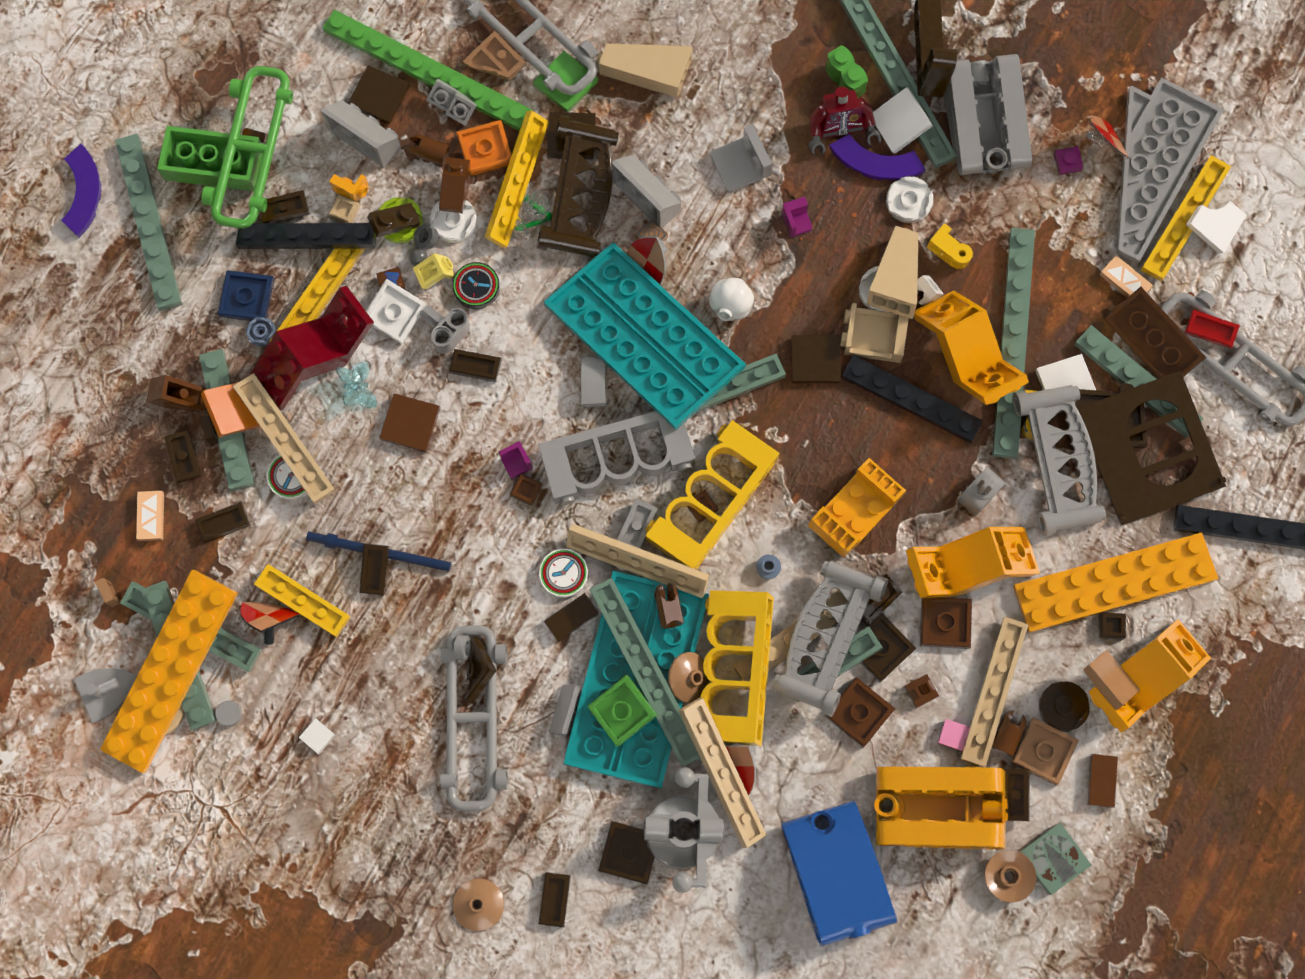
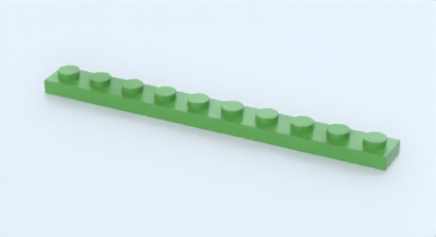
(424, 68)

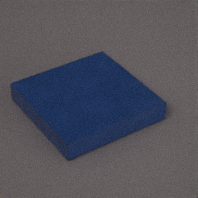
(245, 295)

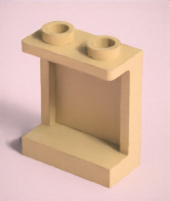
(874, 334)

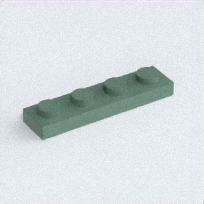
(752, 377)
(862, 647)

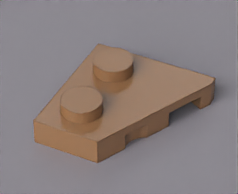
(495, 58)

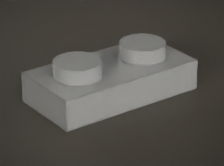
(636, 523)

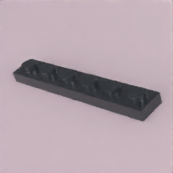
(306, 236)
(912, 399)
(1240, 527)

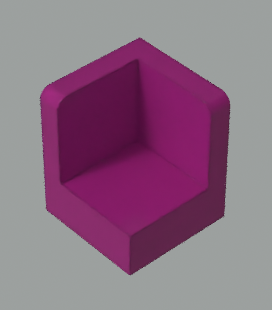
(796, 217)
(515, 460)

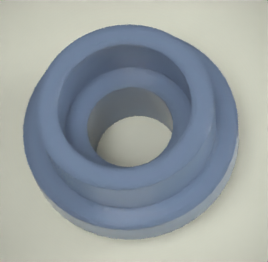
(768, 574)

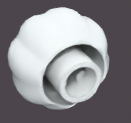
(731, 299)

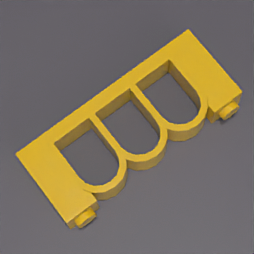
(745, 448)
(742, 606)

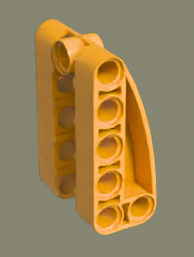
(942, 807)

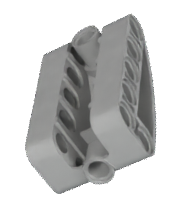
(988, 115)

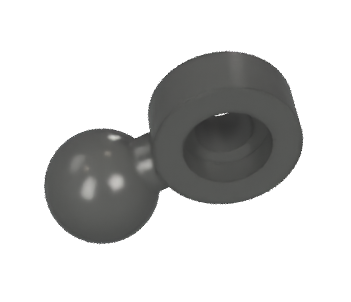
(425, 238)

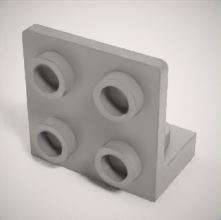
(742, 161)

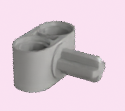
(445, 327)
(981, 491)

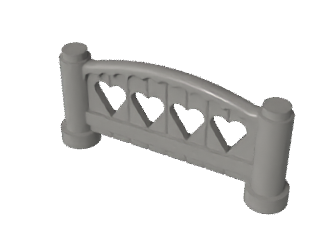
(1062, 511)
(817, 687)

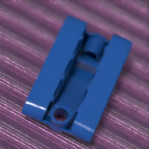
(839, 874)

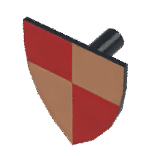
(265, 617)

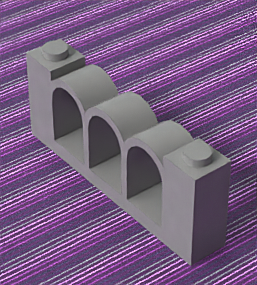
(560, 477)

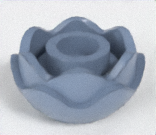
(257, 325)

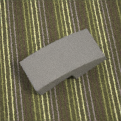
(452, 101)
(593, 382)

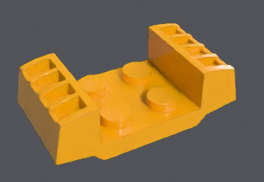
(857, 508)

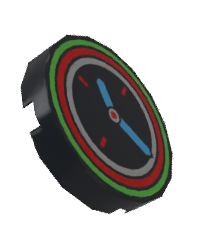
(476, 285)

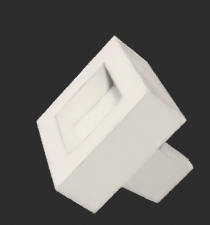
(930, 289)

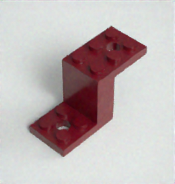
(312, 347)

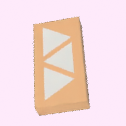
(1124, 277)
(150, 515)

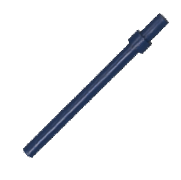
(332, 541)

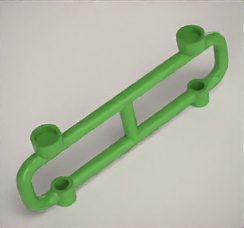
(241, 89)

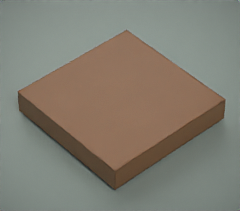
(1111, 680)
(1045, 751)

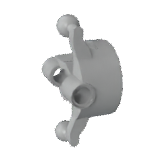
(690, 853)

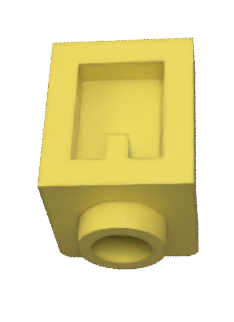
(433, 270)

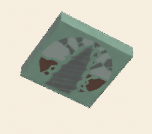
(1056, 858)

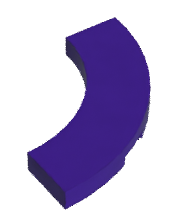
(875, 165)
(87, 191)

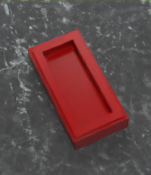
(1212, 329)

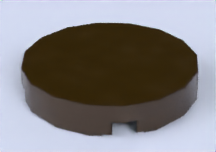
(1064, 706)

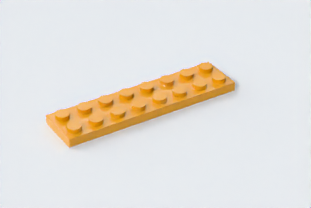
(1115, 582)
(168, 671)

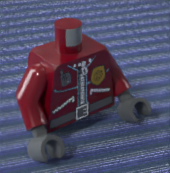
(841, 115)

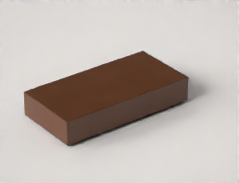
(1102, 780)

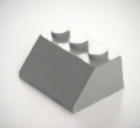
(361, 132)
(645, 189)

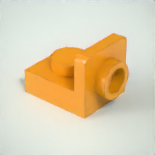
(347, 188)

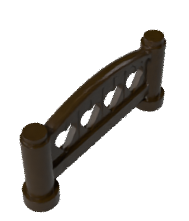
(562, 233)

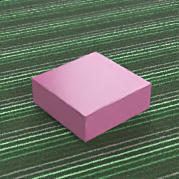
(953, 735)

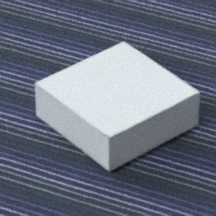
(317, 736)

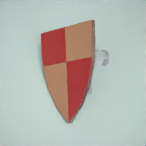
(1104, 136)

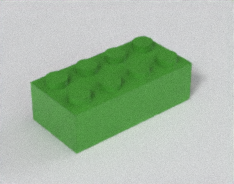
(198, 155)

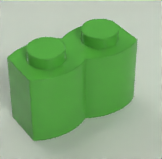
(844, 71)

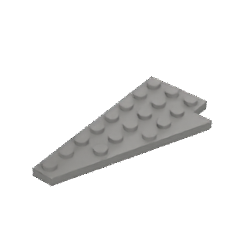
(1162, 145)

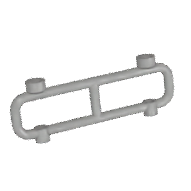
(583, 53)
(1203, 303)
(495, 778)

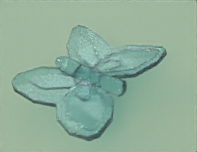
(354, 388)

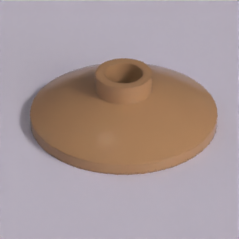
(681, 677)
(1023, 876)
(491, 908)

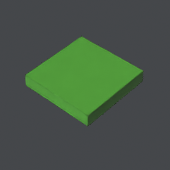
(570, 72)
(622, 710)

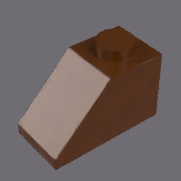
(455, 185)
(175, 394)

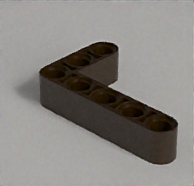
(933, 62)

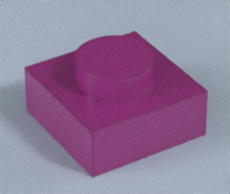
(1068, 160)

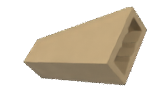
(647, 66)
(897, 276)

